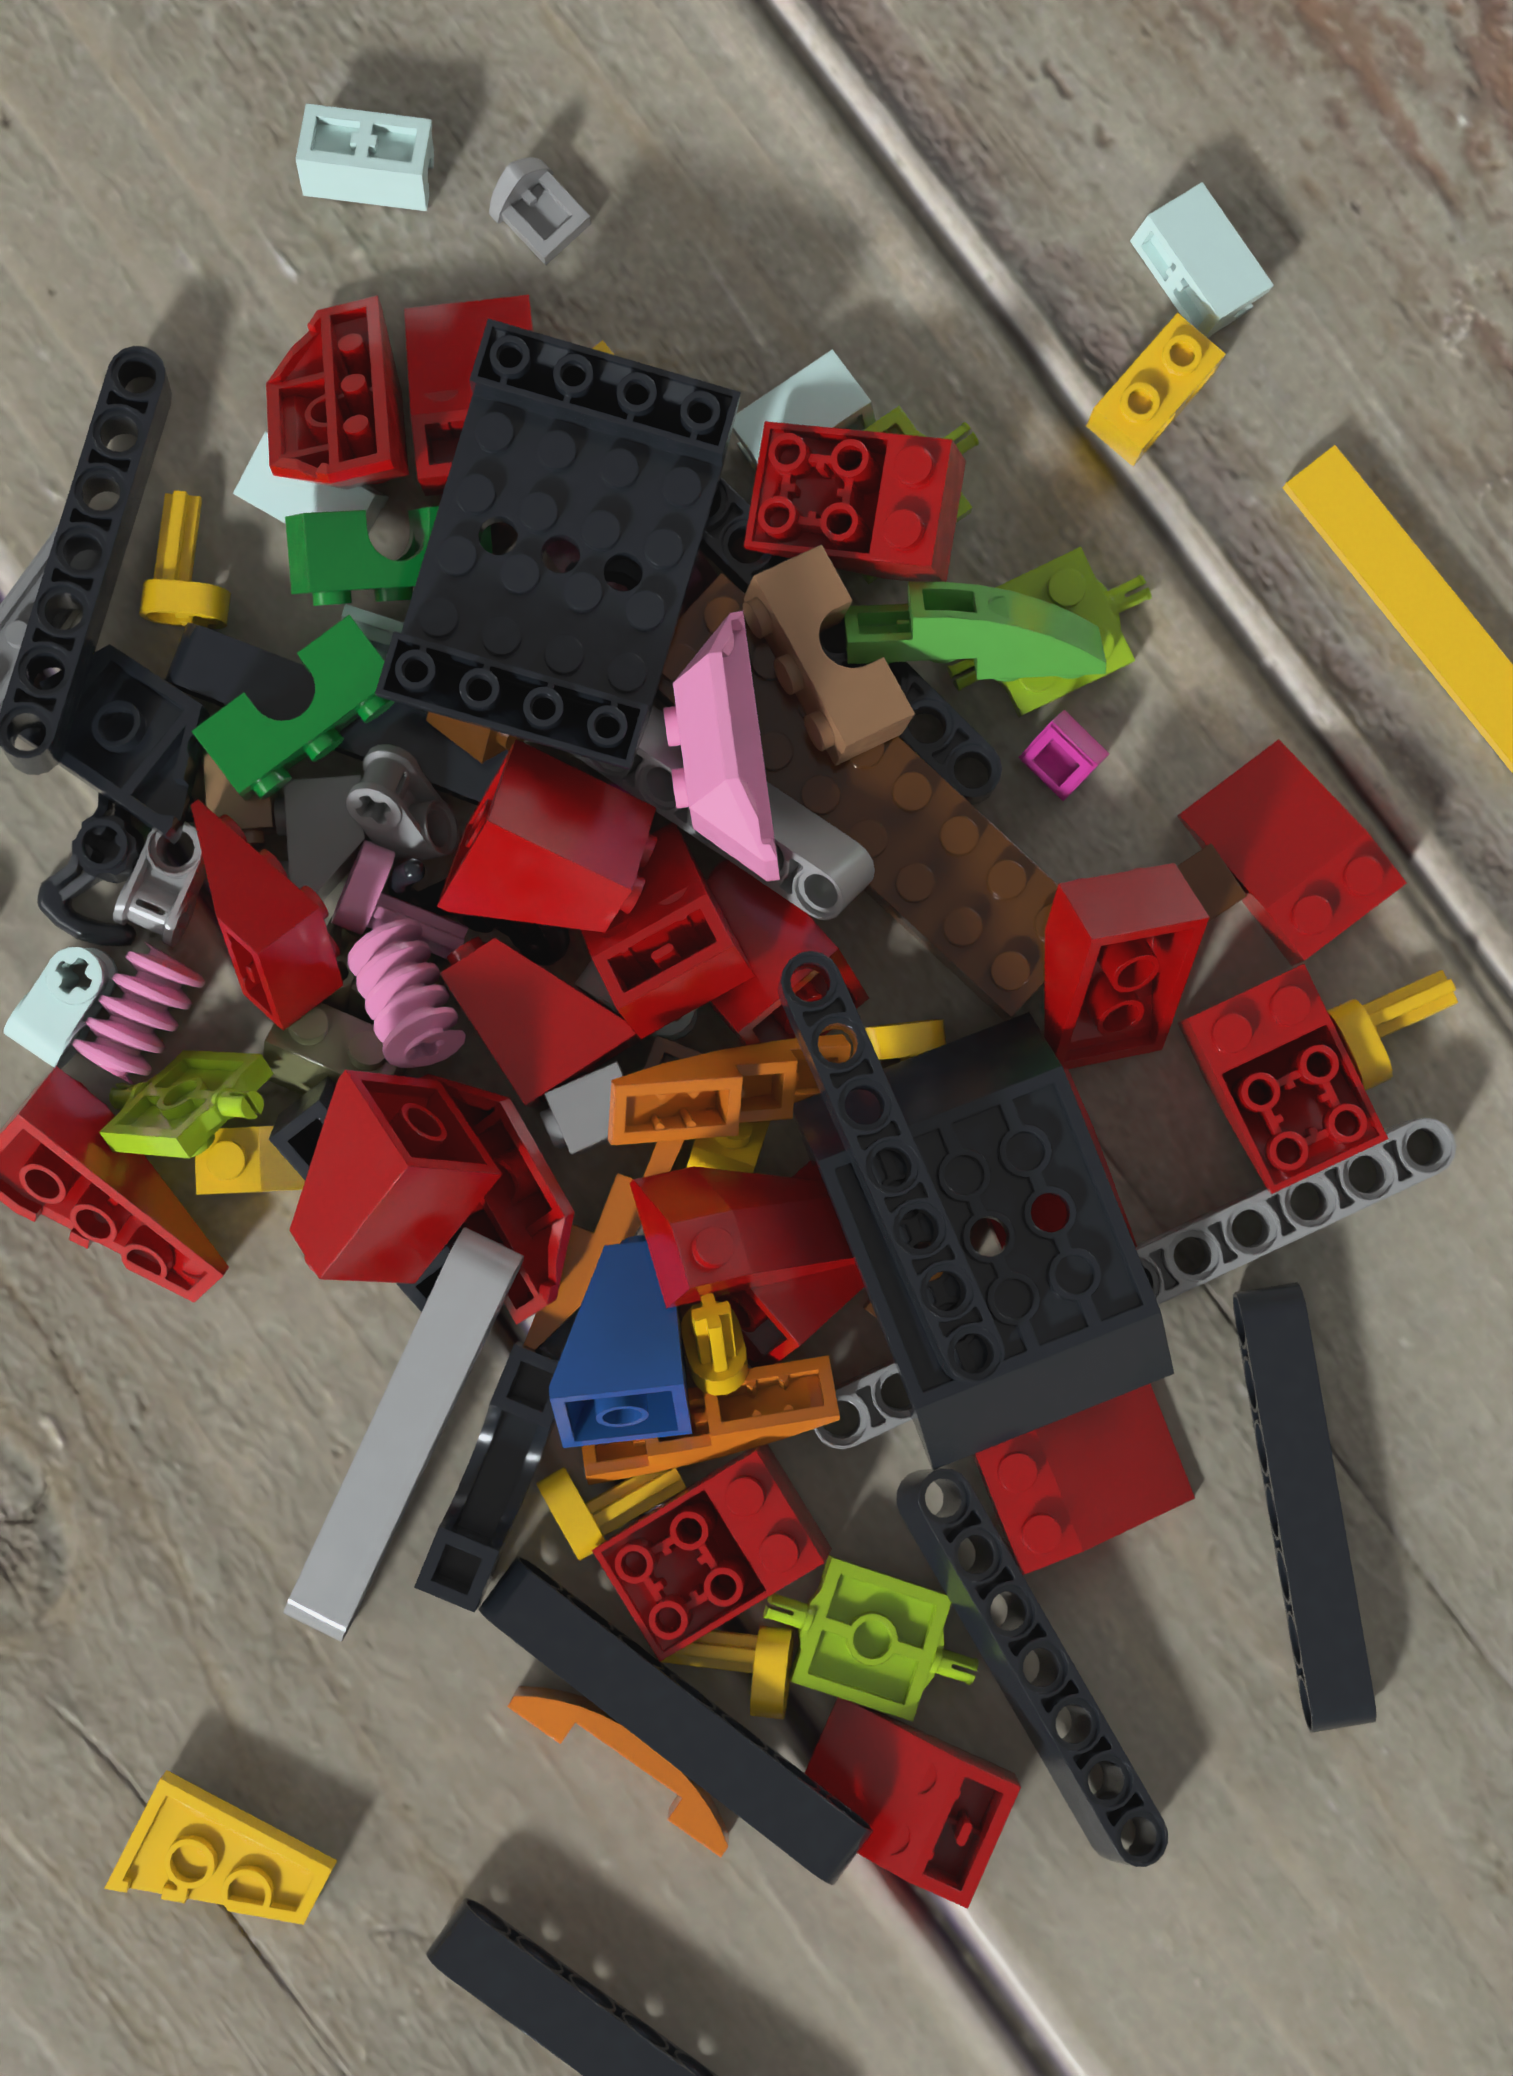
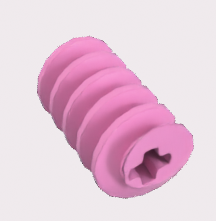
(404, 995)
(138, 1013)

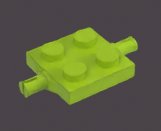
(1072, 586)
(186, 1103)
(870, 1638)

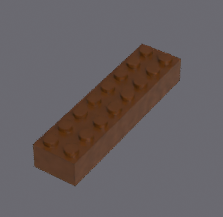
(933, 853)

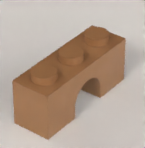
(843, 705)

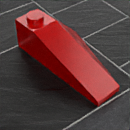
(66, 1171)
(735, 1230)

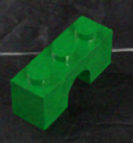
(335, 556)
(260, 751)

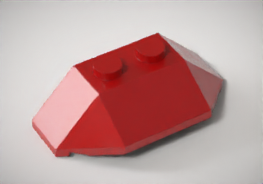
(338, 402)
(525, 1204)

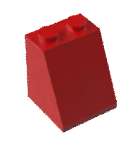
(550, 847)
(770, 935)
(531, 1019)
(388, 1179)
(788, 1312)

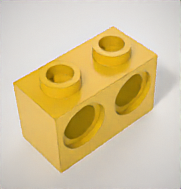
(1155, 389)

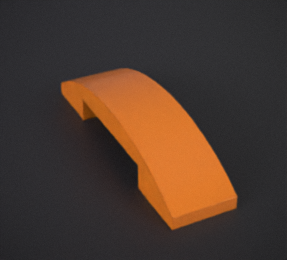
(559, 1710)

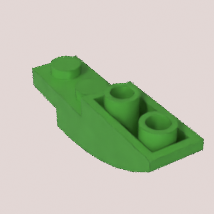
(997, 627)

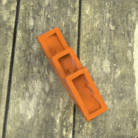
(715, 1091)
(584, 1248)
(765, 1409)

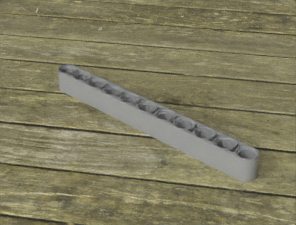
(1221, 1250)

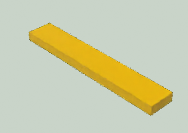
(1410, 594)

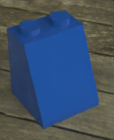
(623, 1357)

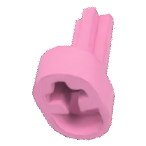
(365, 905)

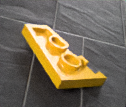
(219, 1854)

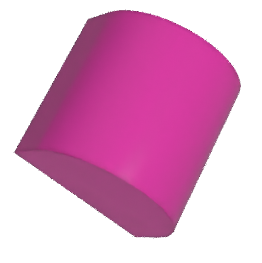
(1063, 755)

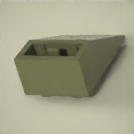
(333, 1033)

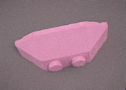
(723, 750)

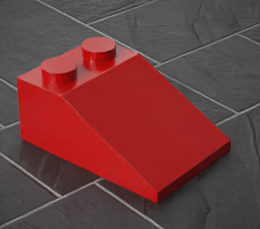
(1292, 851)
(1118, 962)
(1083, 1479)

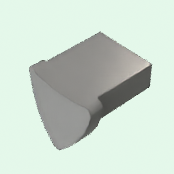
(537, 208)

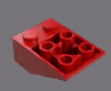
(440, 360)
(866, 496)
(267, 923)
(671, 946)
(1283, 1079)
(713, 1551)
(925, 1799)

